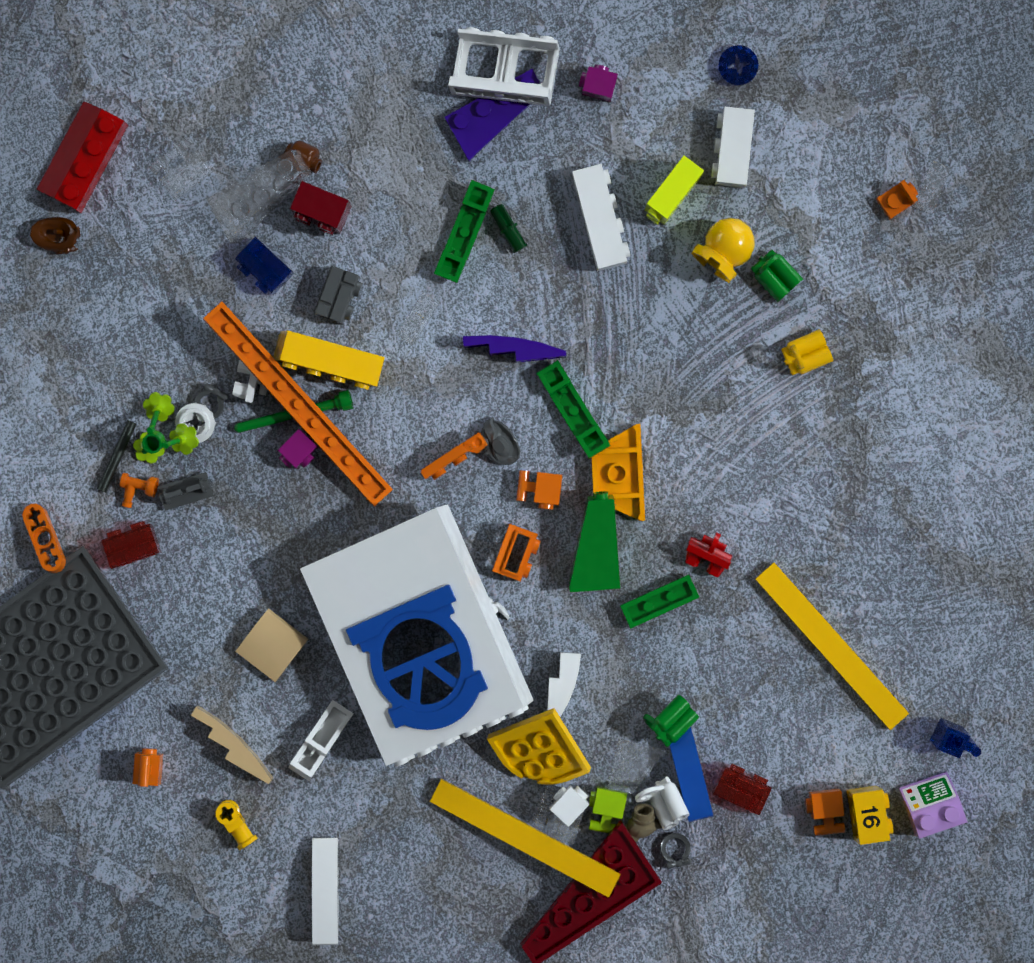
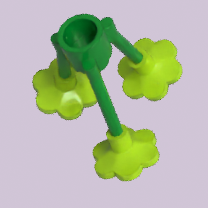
(153, 443)

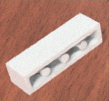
(599, 217)

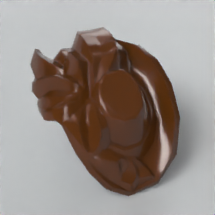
(56, 234)

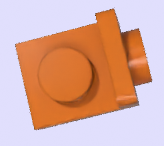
(898, 199)

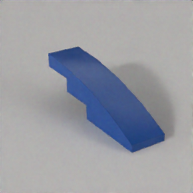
(691, 777)

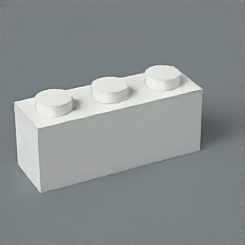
(733, 147)

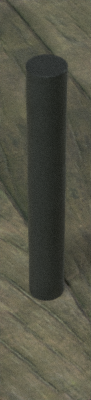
(116, 456)

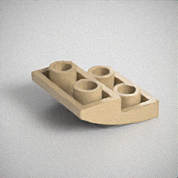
(271, 645)

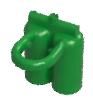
(776, 275)
(672, 721)

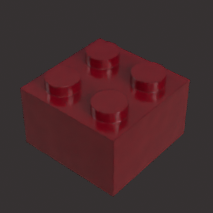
(321, 208)

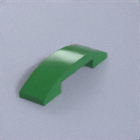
(464, 231)
(573, 409)

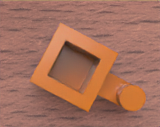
(546, 489)
(147, 768)
(826, 806)

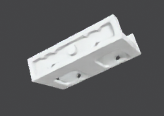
(503, 83)

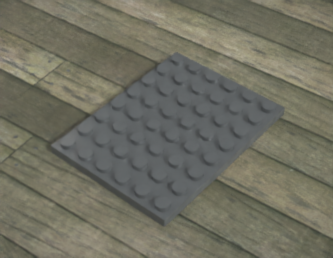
(65, 662)

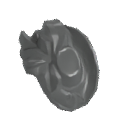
(502, 444)

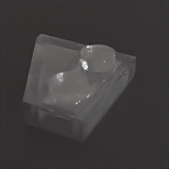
(632, 764)

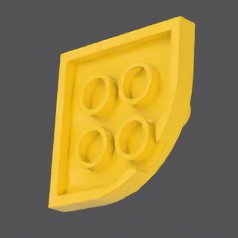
(540, 749)

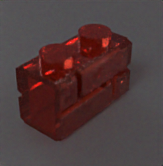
(131, 545)
(742, 789)

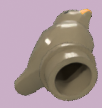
(642, 822)

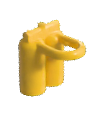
(807, 353)

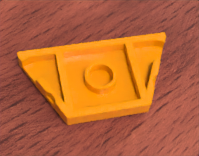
(621, 472)

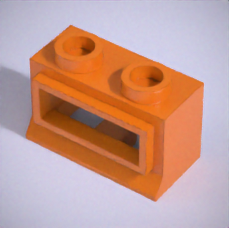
(506, 548)

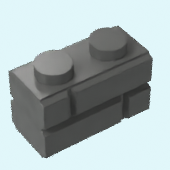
(338, 295)

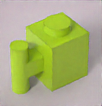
(608, 804)

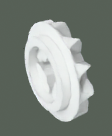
(203, 414)

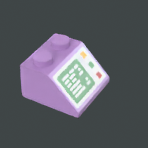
(932, 805)

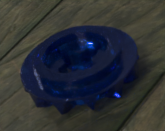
(745, 56)

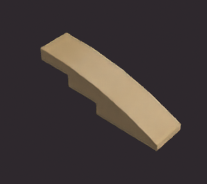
(239, 751)

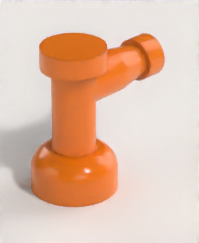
(131, 483)

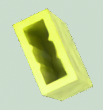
(673, 191)

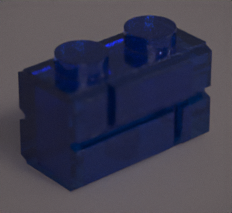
(263, 266)

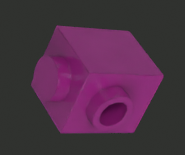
(598, 82)
(297, 450)

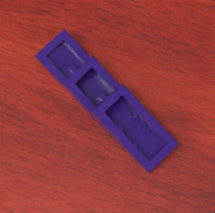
(524, 349)

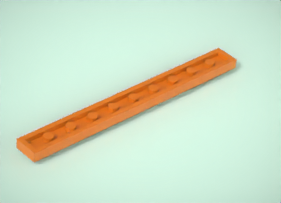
(297, 403)

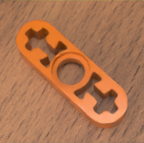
(44, 557)

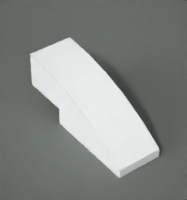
(562, 687)
(320, 740)

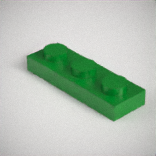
(659, 601)

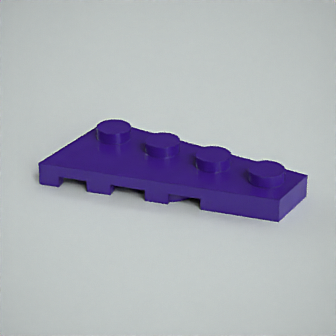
(485, 118)

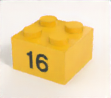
(869, 815)

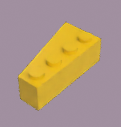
(328, 358)

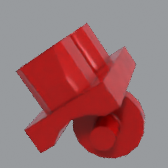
(711, 550)

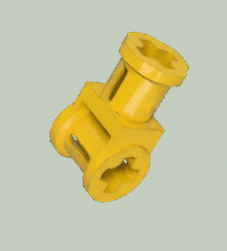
(236, 824)

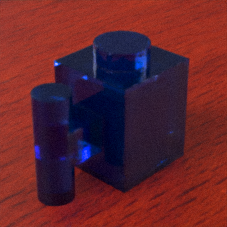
(953, 739)

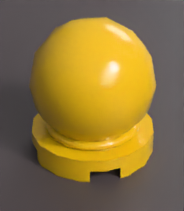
(726, 246)

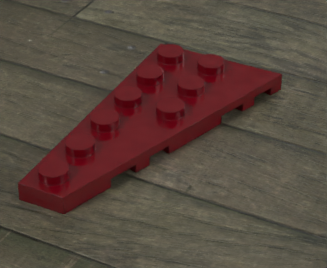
(582, 908)

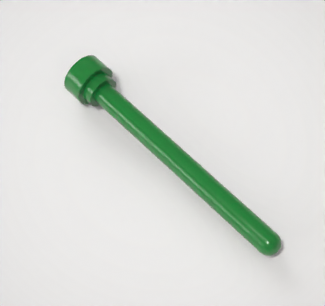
(340, 401)

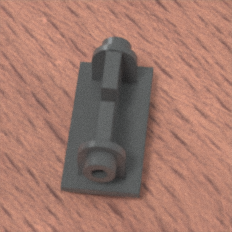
(185, 491)

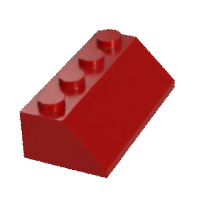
(82, 156)

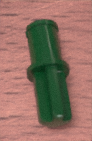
(508, 228)

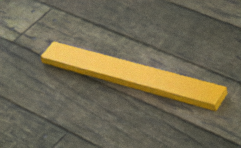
(831, 646)
(525, 838)

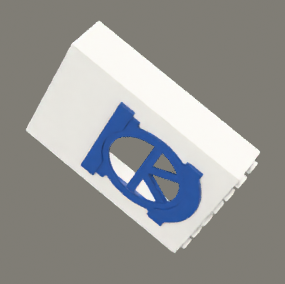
(428, 575)

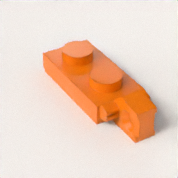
(456, 456)

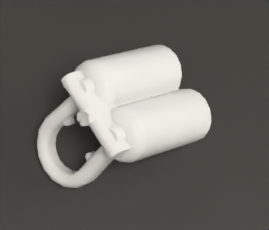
(666, 803)

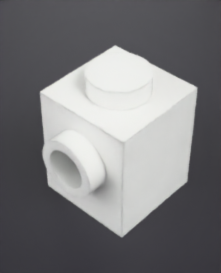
(569, 804)

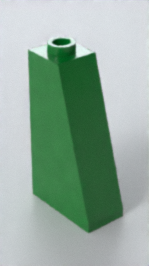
(596, 552)

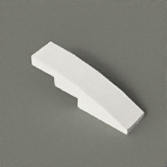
(325, 891)

